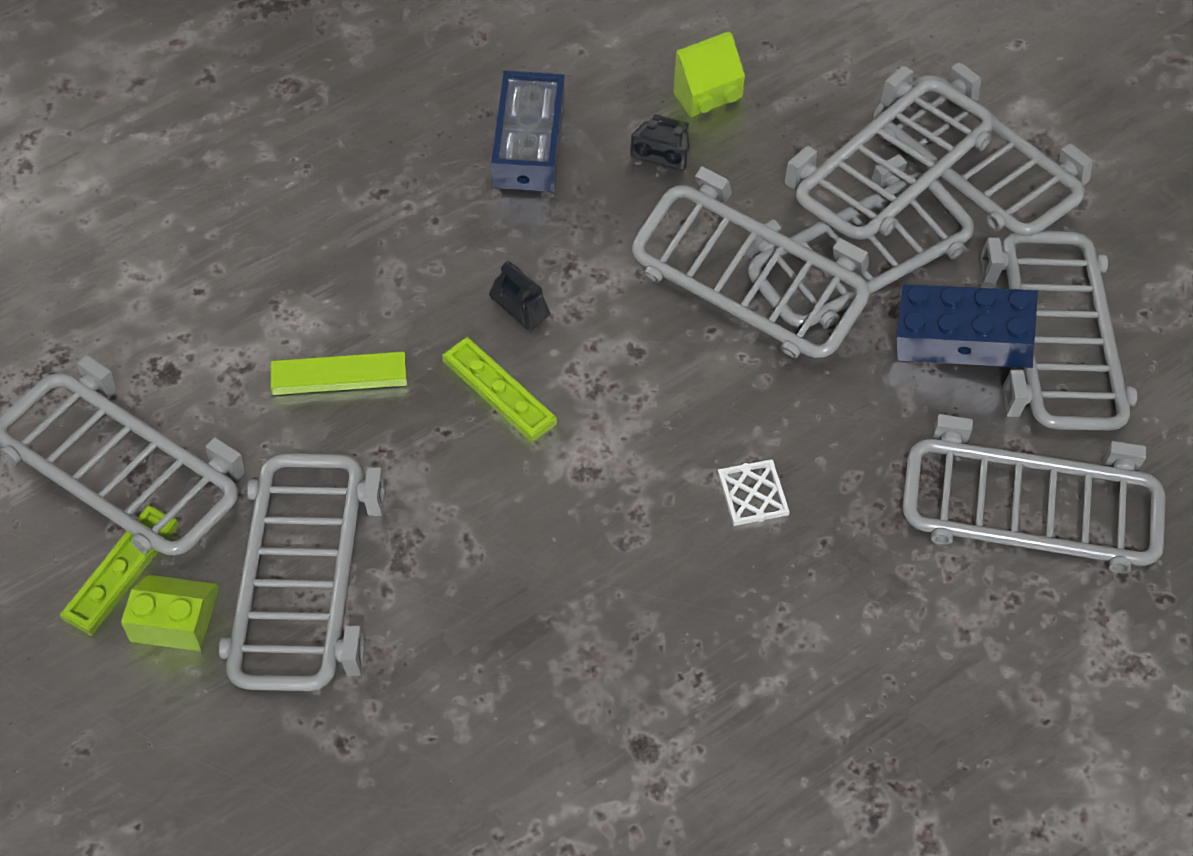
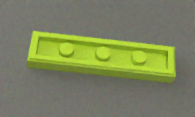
(338, 373)
(499, 389)
(113, 577)

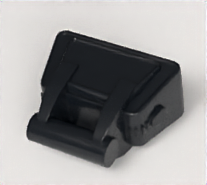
(662, 141)
(519, 296)

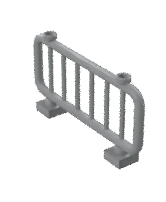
(897, 96)
(1072, 171)
(713, 187)
(762, 251)
(1024, 385)
(96, 388)
(1120, 464)
(347, 650)

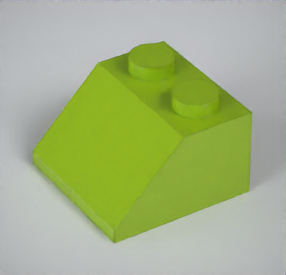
(708, 74)
(169, 612)

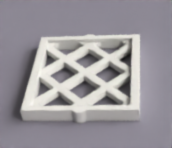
(760, 514)

